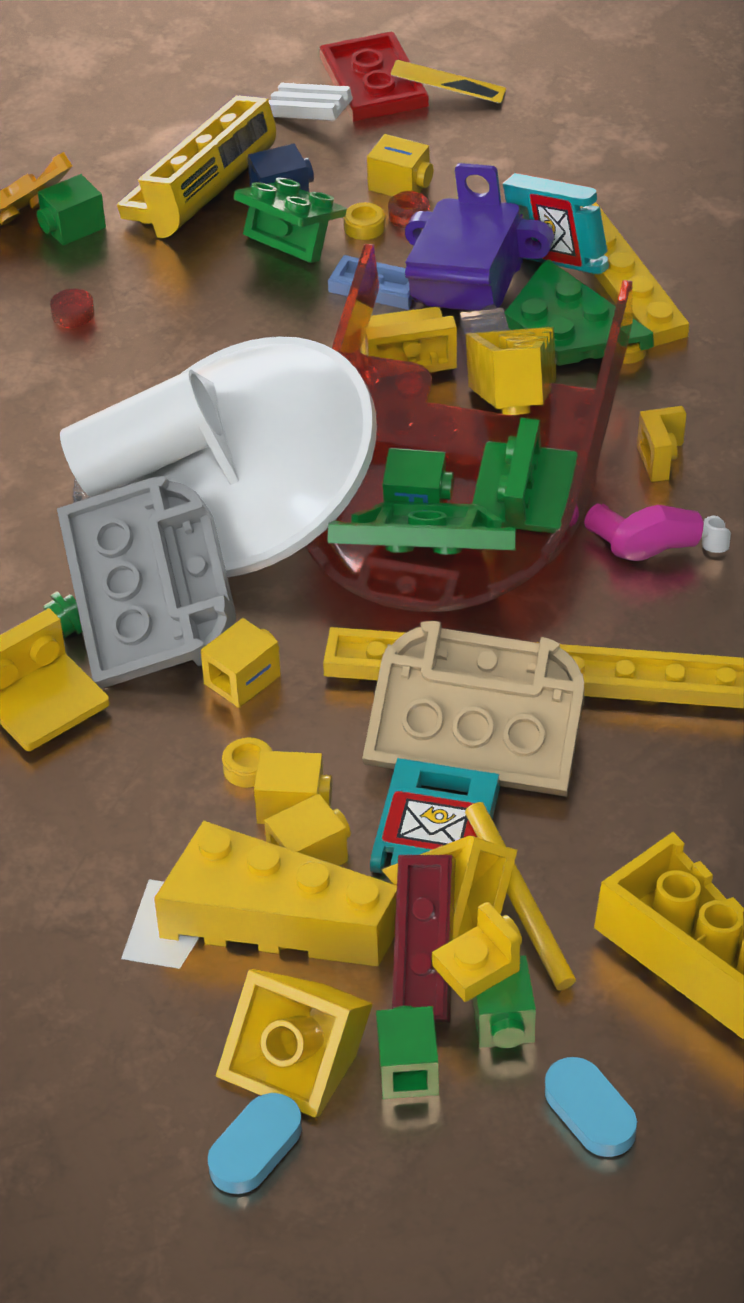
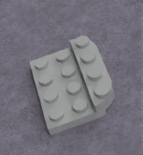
(145, 578)

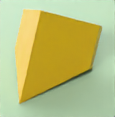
(480, 877)

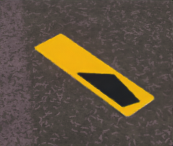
(448, 81)

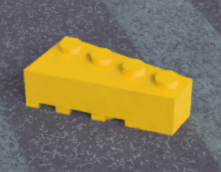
(512, 367)
(274, 898)
(679, 927)

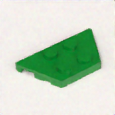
(574, 310)
(422, 524)

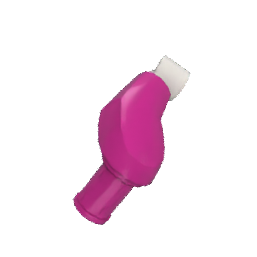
(656, 530)

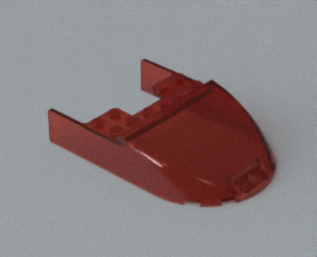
(405, 419)

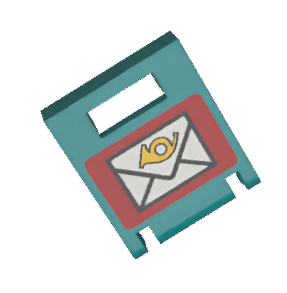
(577, 231)
(426, 819)

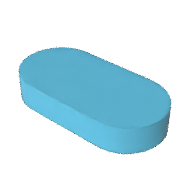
(590, 1106)
(254, 1143)

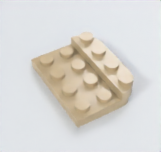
(478, 706)

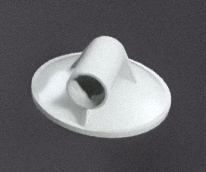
(259, 430)

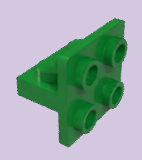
(289, 217)
(525, 481)

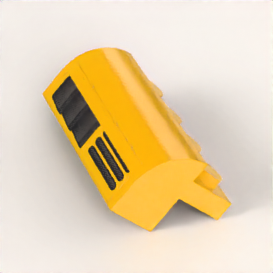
(201, 166)

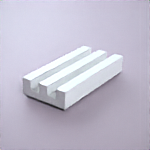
(310, 101)

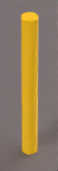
(525, 905)

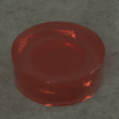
(404, 205)
(72, 308)

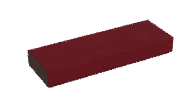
(422, 926)

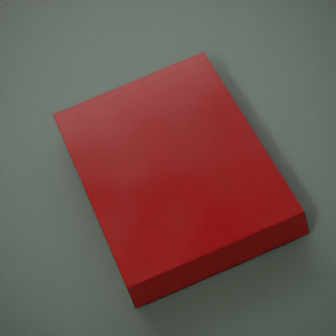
(366, 68)

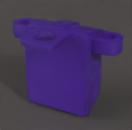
(471, 246)

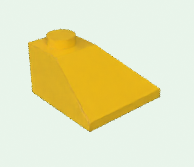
(293, 1038)

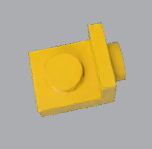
(658, 439)
(480, 955)

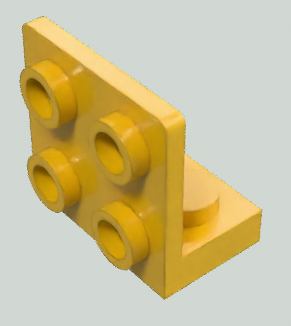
(414, 337)
(41, 684)

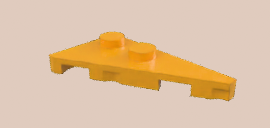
(25, 190)

